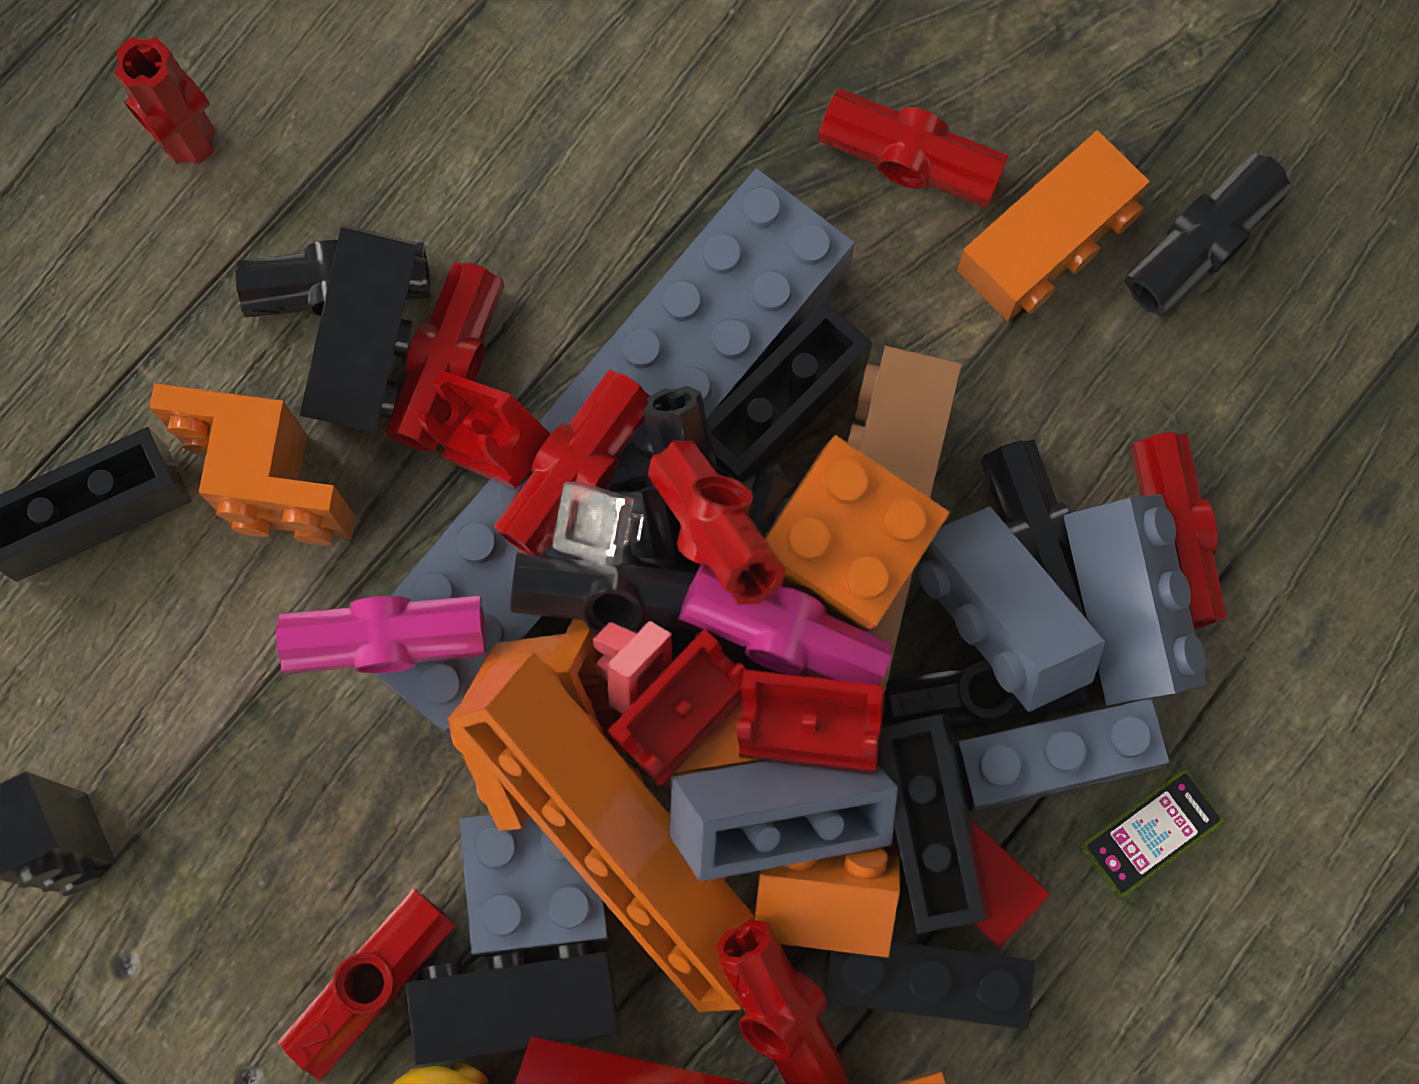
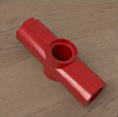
(165, 100)
(912, 147)
(446, 343)
(574, 453)
(1167, 468)
(716, 523)
(779, 1006)
(337, 1015)

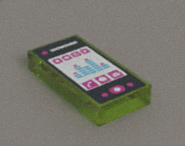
(1151, 834)

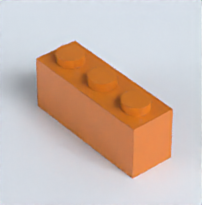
(1054, 227)

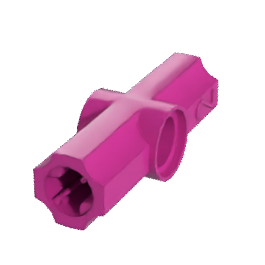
(787, 632)
(381, 635)

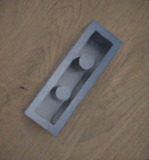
(1136, 598)
(1010, 609)
(1061, 755)
(777, 816)

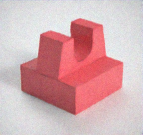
(631, 661)

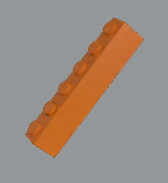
(602, 821)

